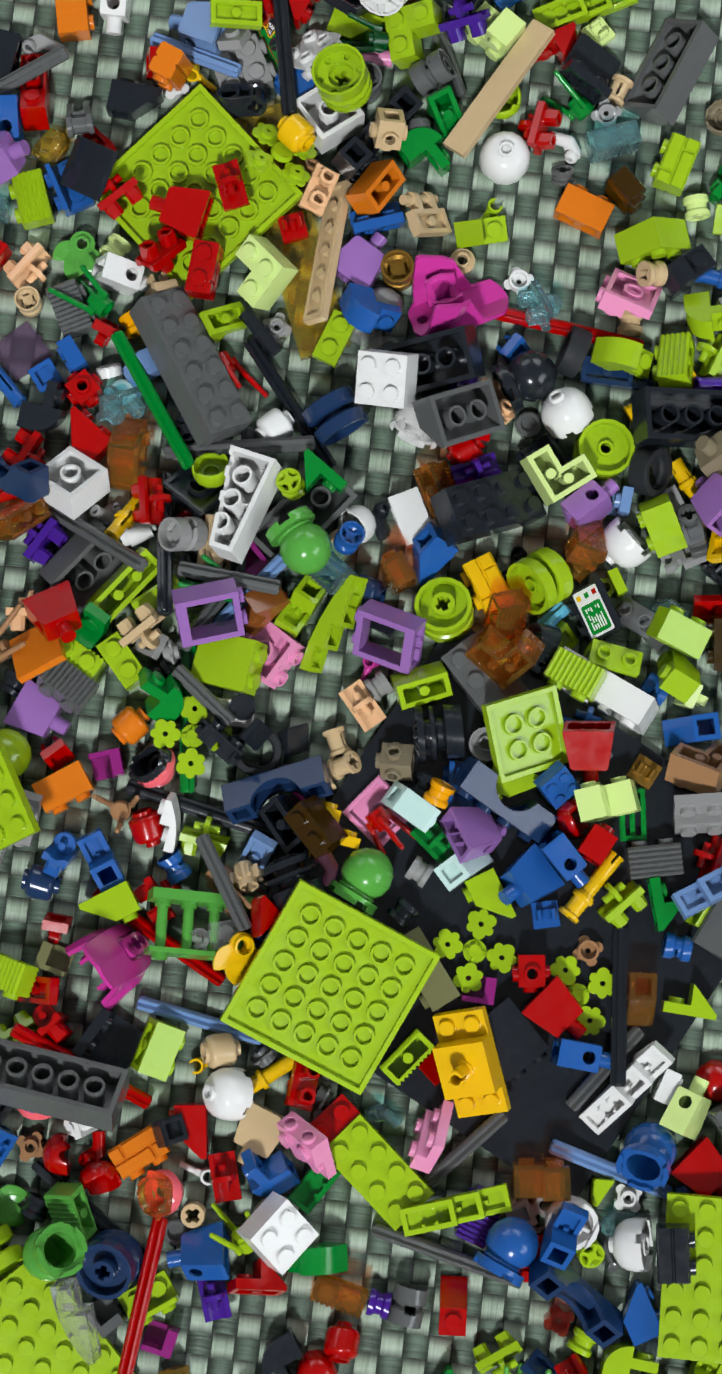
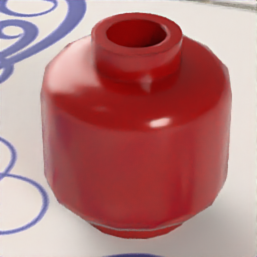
(465, 451)
(146, 827)
(341, 1342)

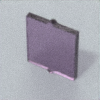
(22, 351)

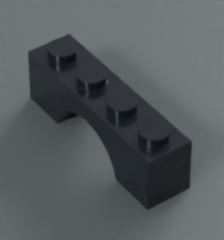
(361, 146)

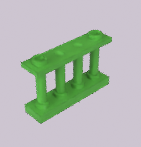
(189, 902)

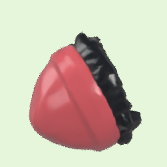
(153, 766)

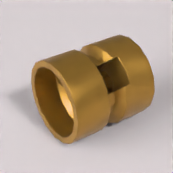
(397, 270)

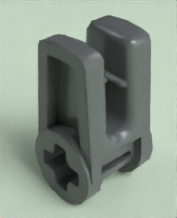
(81, 121)
(693, 530)

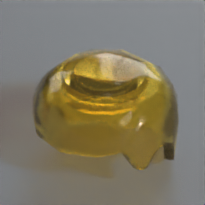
(52, 146)

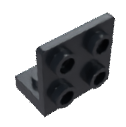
(589, 69)
(109, 1040)

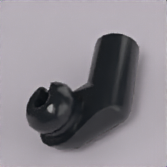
(381, 512)

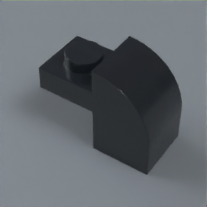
(686, 270)
(45, 415)
(281, 1351)

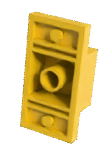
(469, 1062)

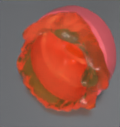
(160, 1193)

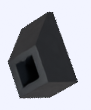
(132, 100)

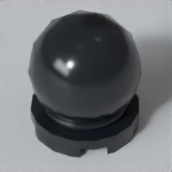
(528, 378)

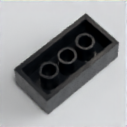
(444, 357)
(675, 416)
(487, 506)

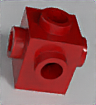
(85, 398)
(527, 962)

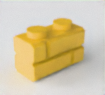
(483, 578)

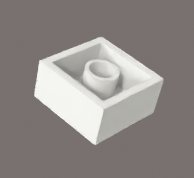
(666, 1086)

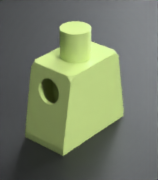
(682, 1116)

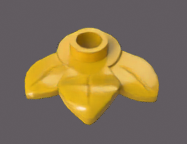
(235, 960)

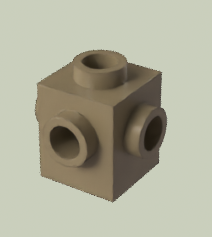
(396, 761)

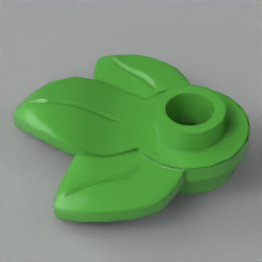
(74, 257)
(10, 1197)

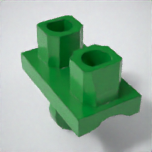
(434, 842)

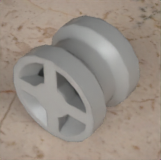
(378, 686)
(419, 871)

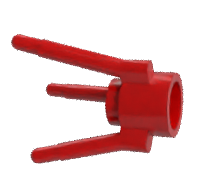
(230, 364)
(379, 820)

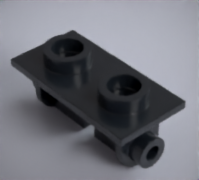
(229, 745)

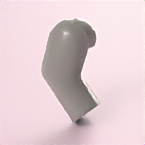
(39, 43)
(106, 514)

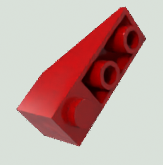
(34, 99)

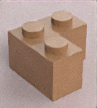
(696, 768)

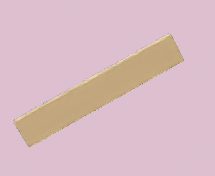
(499, 88)
(327, 256)

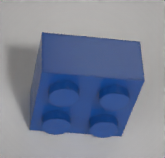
(69, 351)
(556, 784)

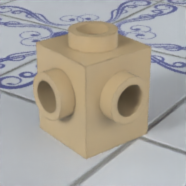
(388, 129)

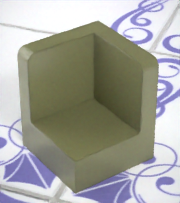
(53, 959)

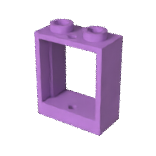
(205, 594)
(410, 624)

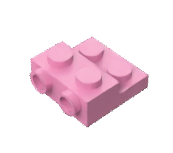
(624, 293)
(282, 654)
(430, 1137)
(306, 1144)

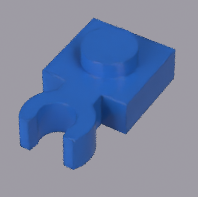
(43, 372)

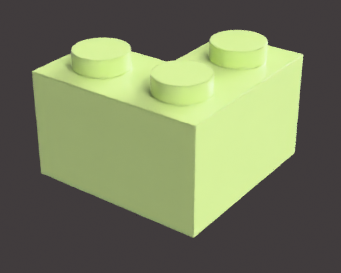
(501, 34)
(269, 272)
(551, 478)
(607, 801)

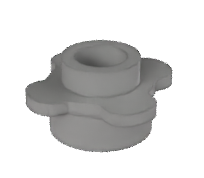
(613, 112)
(284, 329)
(172, 652)

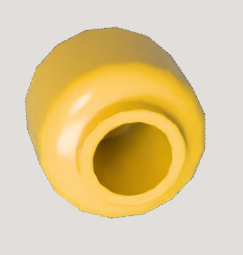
(296, 133)

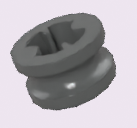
(562, 175)

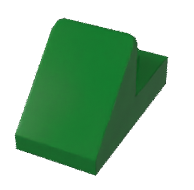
(444, 110)
(317, 469)
(94, 626)
(661, 911)

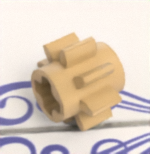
(245, 876)

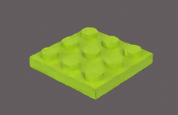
(525, 732)

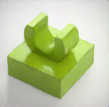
(615, 583)

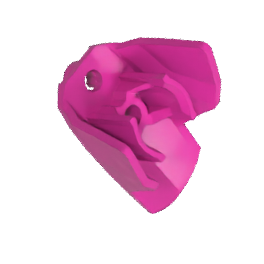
(448, 300)
(115, 959)

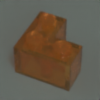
(126, 451)
(502, 658)
(541, 1179)

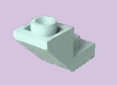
(411, 806)
(454, 873)

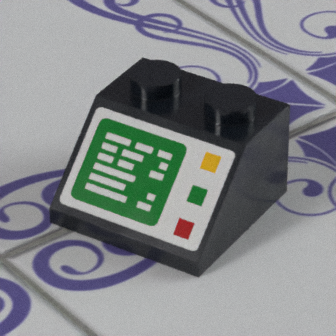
(593, 612)

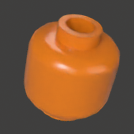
(130, 725)

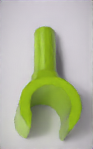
(489, 211)

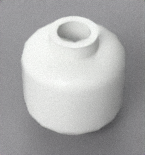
(275, 424)

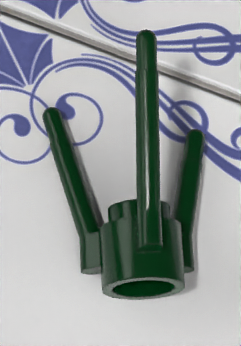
(373, 40)

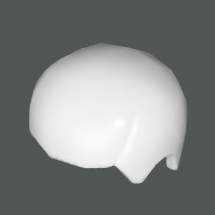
(362, 516)

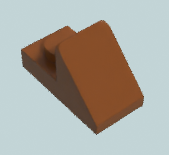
(262, 609)

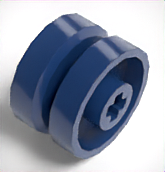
(335, 416)
(110, 1264)

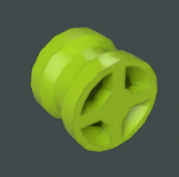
(286, 479)
(592, 1257)
(580, 1342)

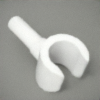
(196, 1171)

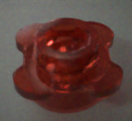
(562, 1327)

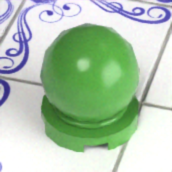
(302, 544)
(364, 876)
(54, 1251)

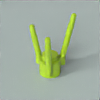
(238, 1245)

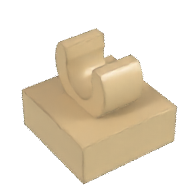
(164, 284)

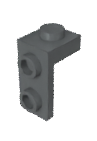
(637, 620)

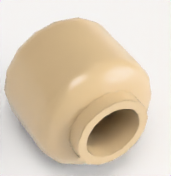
(220, 1050)

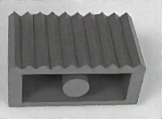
(71, 319)
(67, 686)
(654, 860)

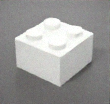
(329, 125)
(386, 378)
(75, 482)
(277, 1233)

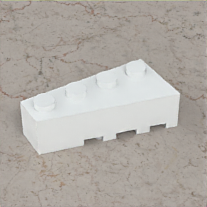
(243, 502)
(624, 702)

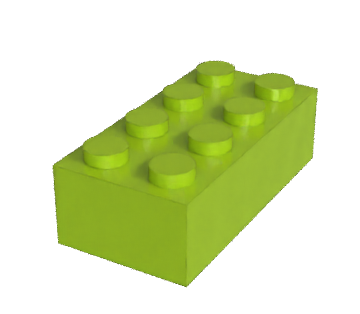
(377, 1170)

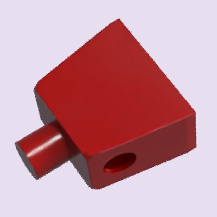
(184, 210)
(54, 612)
(589, 746)
(556, 1010)
(700, 1168)

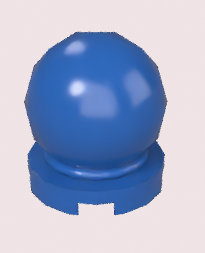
(647, 1156)
(509, 1247)

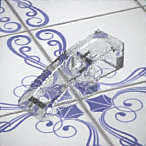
(76, 1318)

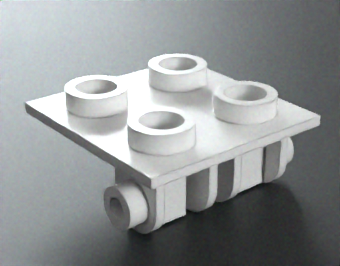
(309, 47)

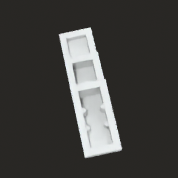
(639, 1077)

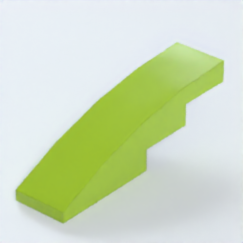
(562, 12)
(330, 627)
(455, 1209)

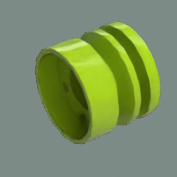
(343, 66)

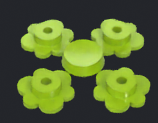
(262, 161)
(187, 736)
(475, 951)
(581, 993)

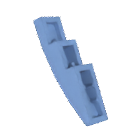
(699, 895)

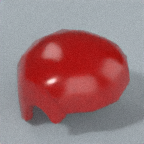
(569, 820)
(712, 1072)
(53, 1154)
(100, 1177)
(315, 1363)

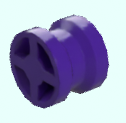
(378, 1303)

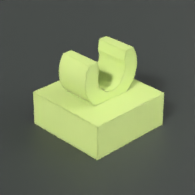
(599, 31)
(695, 700)

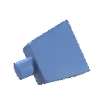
(195, 27)

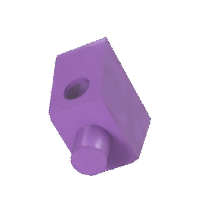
(11, 156)
(361, 260)
(709, 501)
(589, 503)
(36, 712)
(471, 832)

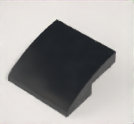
(88, 168)

